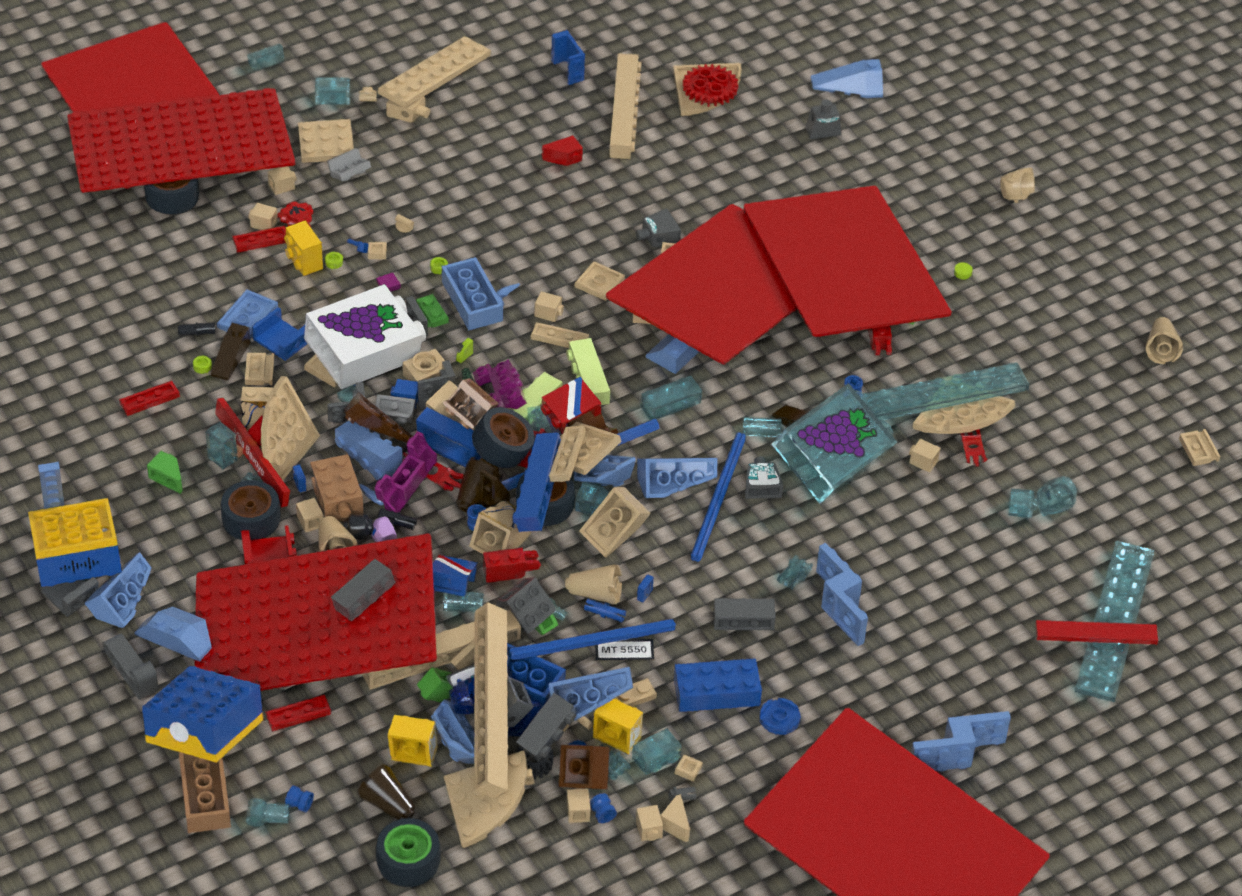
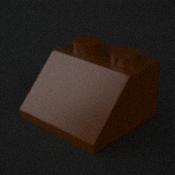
(584, 766)

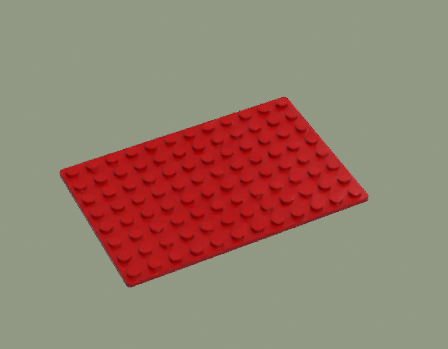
(129, 71)
(179, 140)
(846, 261)
(710, 288)
(281, 628)
(887, 824)

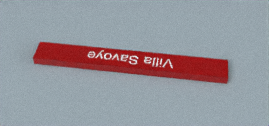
(252, 451)

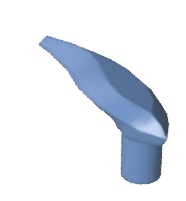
(506, 290)
(370, 494)

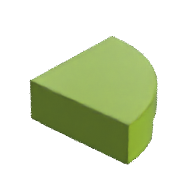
(466, 351)

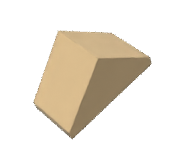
(675, 819)

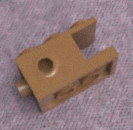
(469, 403)
(336, 487)

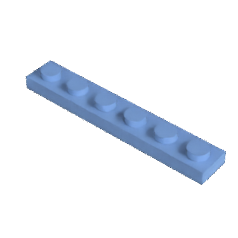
(51, 485)

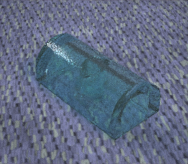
(266, 57)
(466, 603)

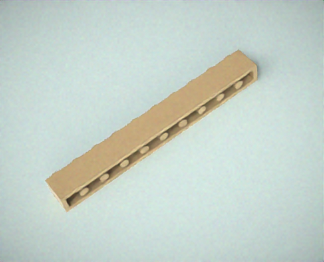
(490, 701)

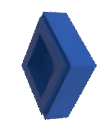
(299, 478)
(645, 588)

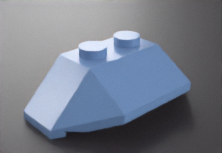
(609, 471)
(177, 632)
(455, 732)

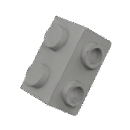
(347, 165)
(397, 408)

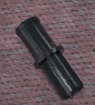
(196, 329)
(398, 519)

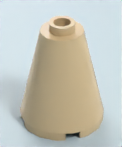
(1163, 342)
(334, 535)
(597, 584)

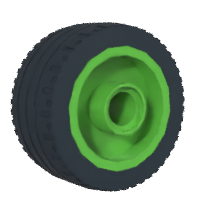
(408, 852)

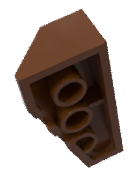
(370, 416)

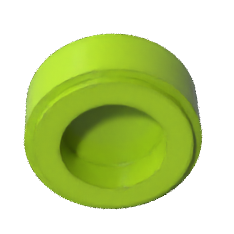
(333, 260)
(436, 265)
(963, 270)
(202, 364)

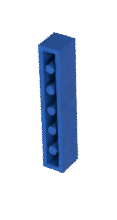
(537, 485)

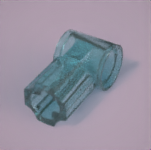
(260, 812)

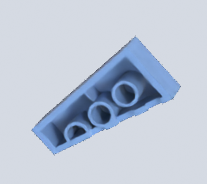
(369, 449)

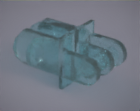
(794, 572)
(614, 762)

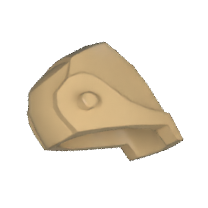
(1018, 184)

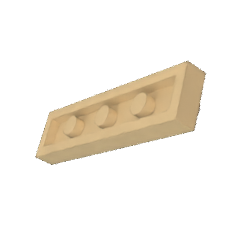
(567, 454)

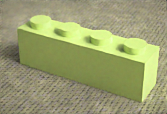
(588, 367)
(533, 394)

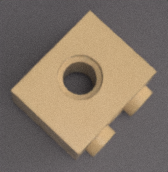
(423, 366)

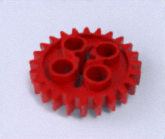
(710, 85)

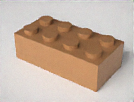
(204, 794)

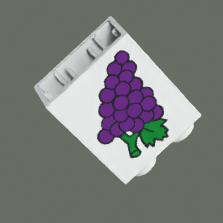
(363, 335)

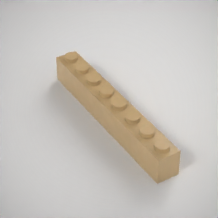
(624, 106)
(449, 645)

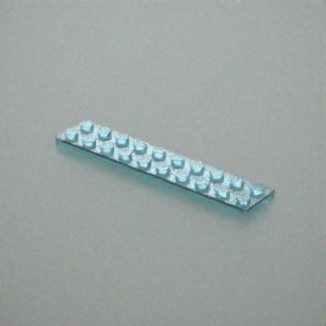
(947, 391)
(1118, 604)

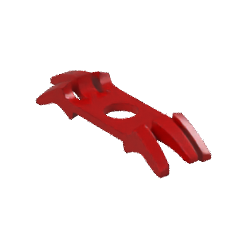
(974, 452)
(443, 475)

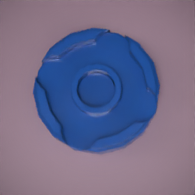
(780, 716)

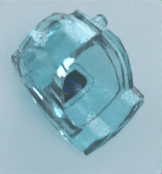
(1056, 495)

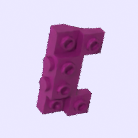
(505, 384)
(398, 489)

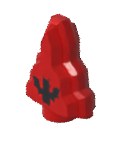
(296, 213)

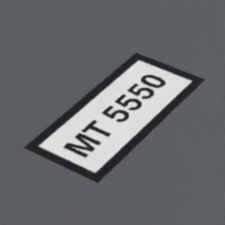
(626, 650)

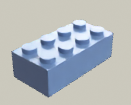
(472, 293)

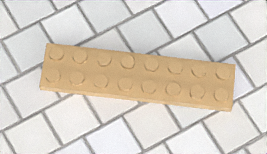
(434, 72)

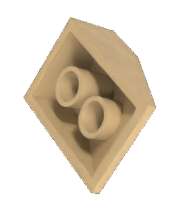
(614, 521)

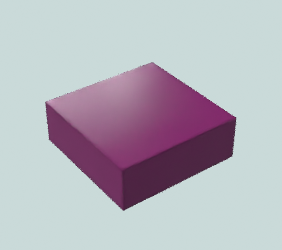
(390, 281)

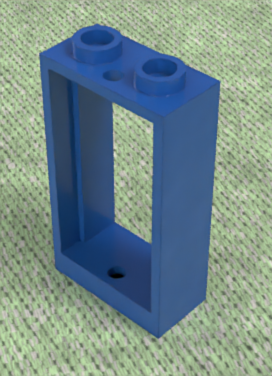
(432, 422)

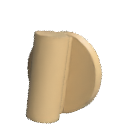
(367, 94)
(404, 224)

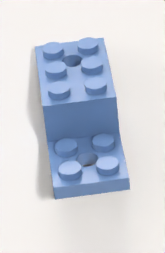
(841, 594)
(960, 740)

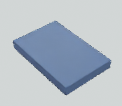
(247, 311)

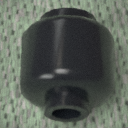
(359, 526)

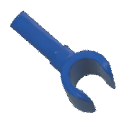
(361, 247)

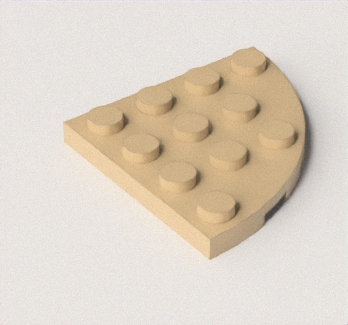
(688, 107)
(964, 416)
(286, 428)
(479, 813)

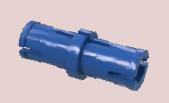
(605, 610)

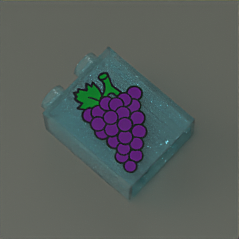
(834, 442)

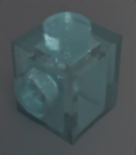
(1021, 503)

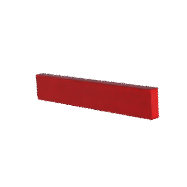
(1096, 632)

